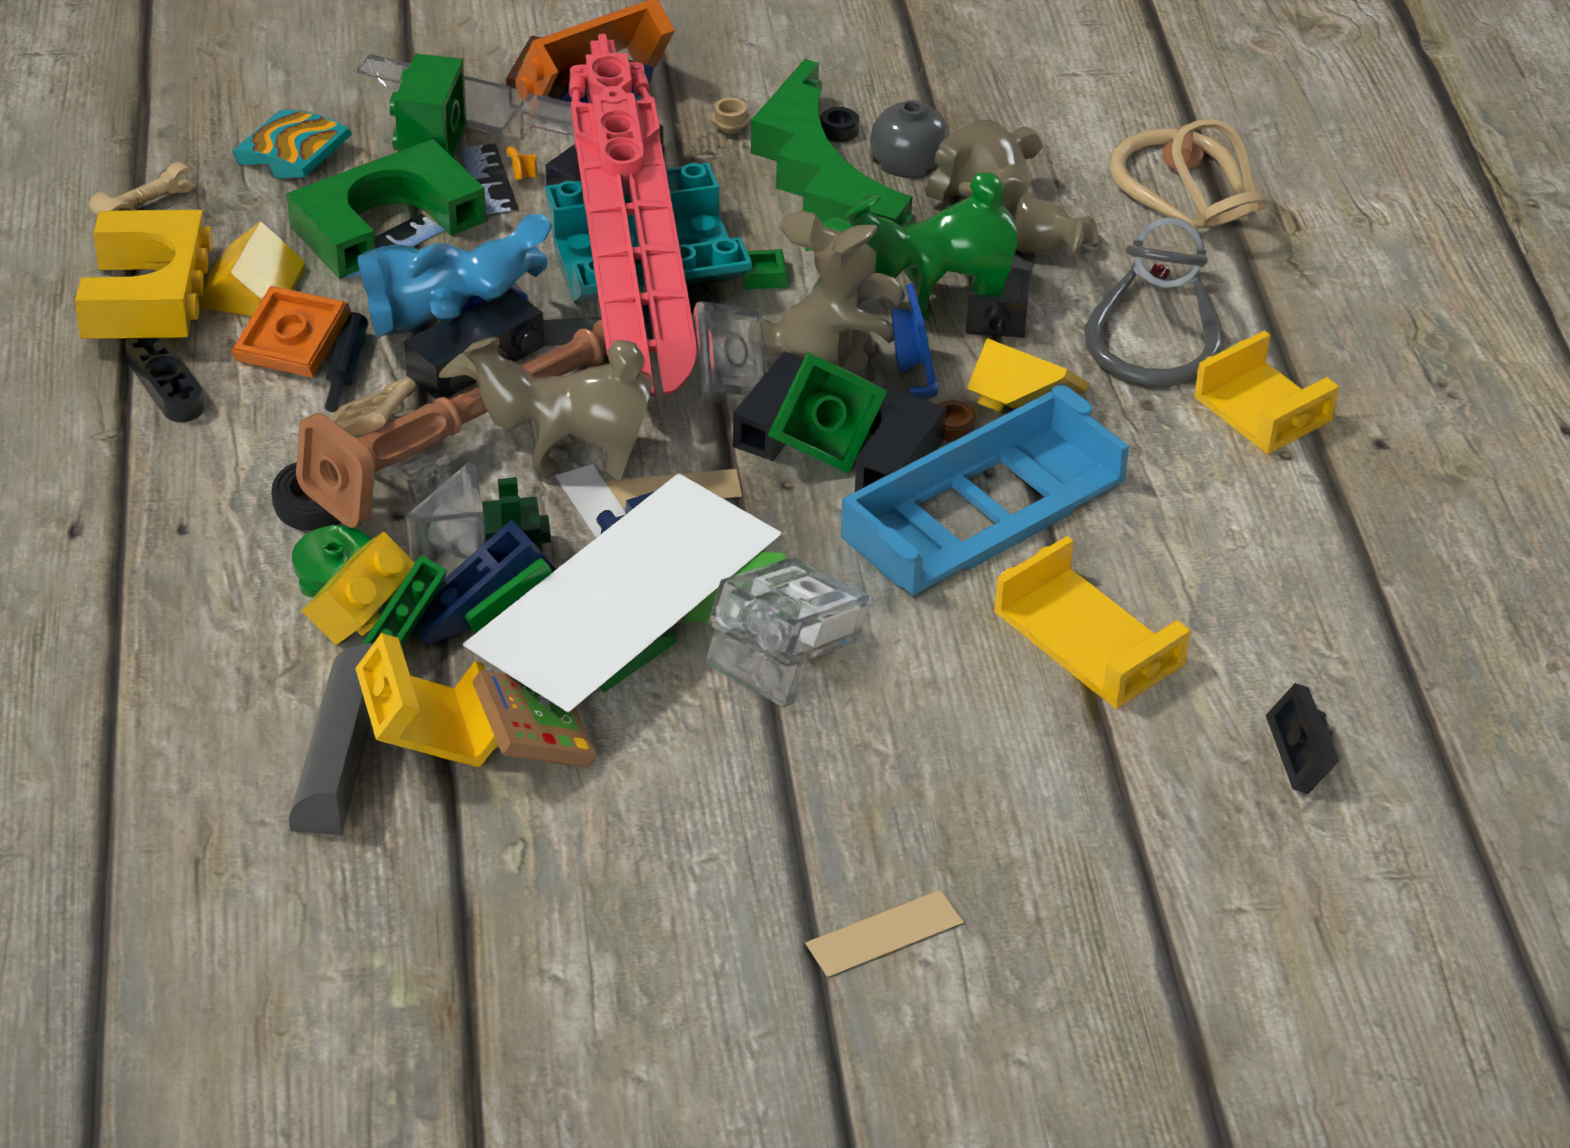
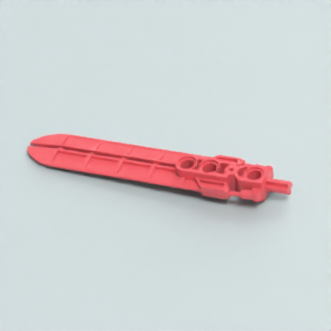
(619, 158)

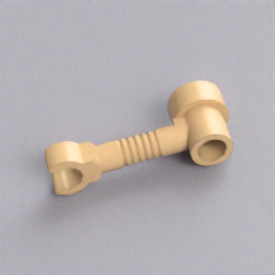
(166, 183)

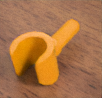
(523, 165)

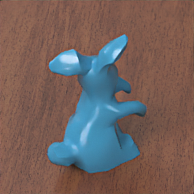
(416, 285)

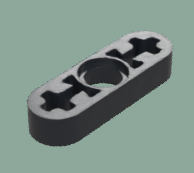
(163, 389)

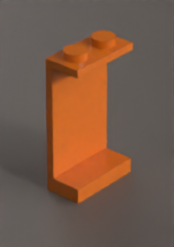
(639, 28)

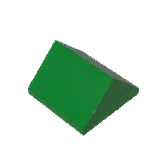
(827, 412)

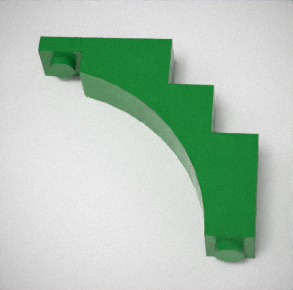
(807, 163)

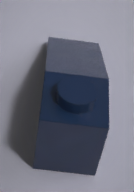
(475, 580)

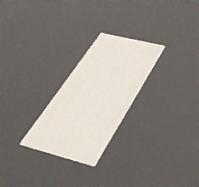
(621, 592)

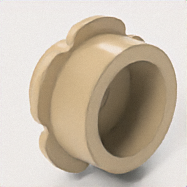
(730, 115)

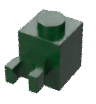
(521, 511)

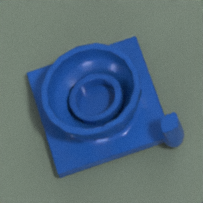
(913, 345)

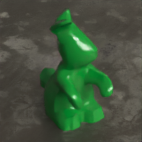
(965, 238)

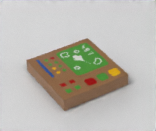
(530, 724)

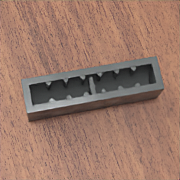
(334, 750)

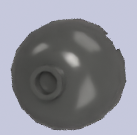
(907, 138)

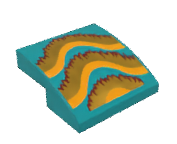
(292, 143)

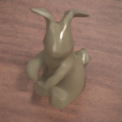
(991, 148)
(830, 318)
(595, 404)

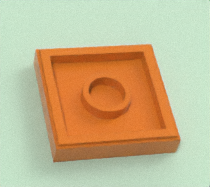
(291, 331)

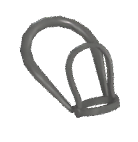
(1104, 309)

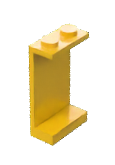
(1086, 628)

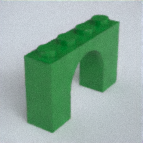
(418, 176)

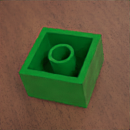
(430, 103)

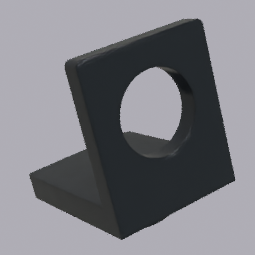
(998, 314)

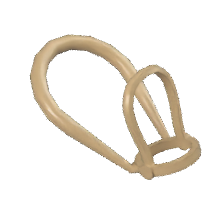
(1245, 195)

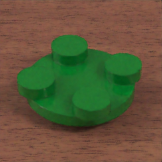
(323, 554)

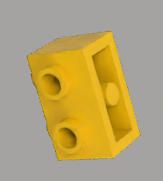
(359, 589)

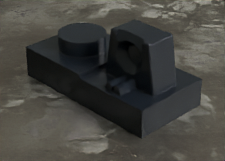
(1302, 738)

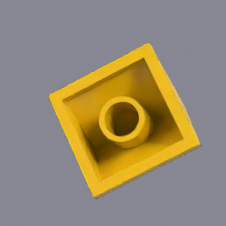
(248, 270)

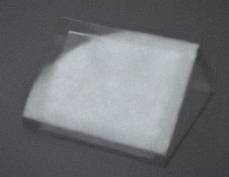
(728, 351)
(449, 521)

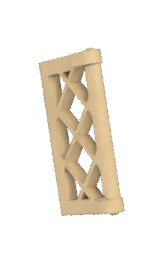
(373, 410)

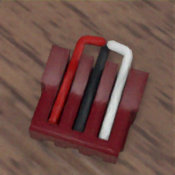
(1159, 272)

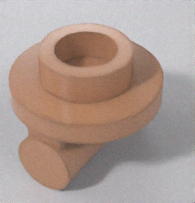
(1191, 152)

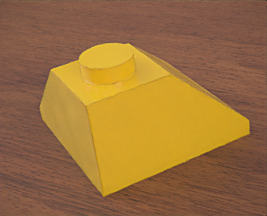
(1016, 378)

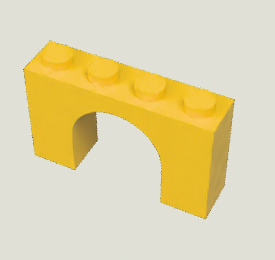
(151, 303)

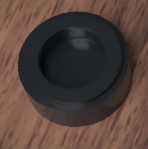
(840, 124)

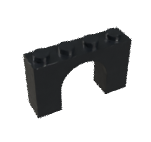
(901, 431)

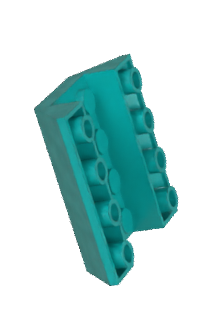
(702, 238)

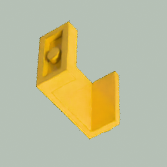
(1259, 398)
(422, 712)

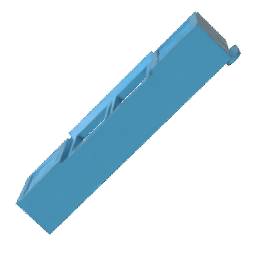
(1043, 442)

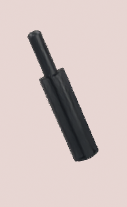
(345, 358)

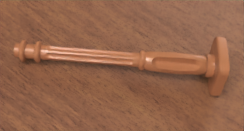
(341, 469)

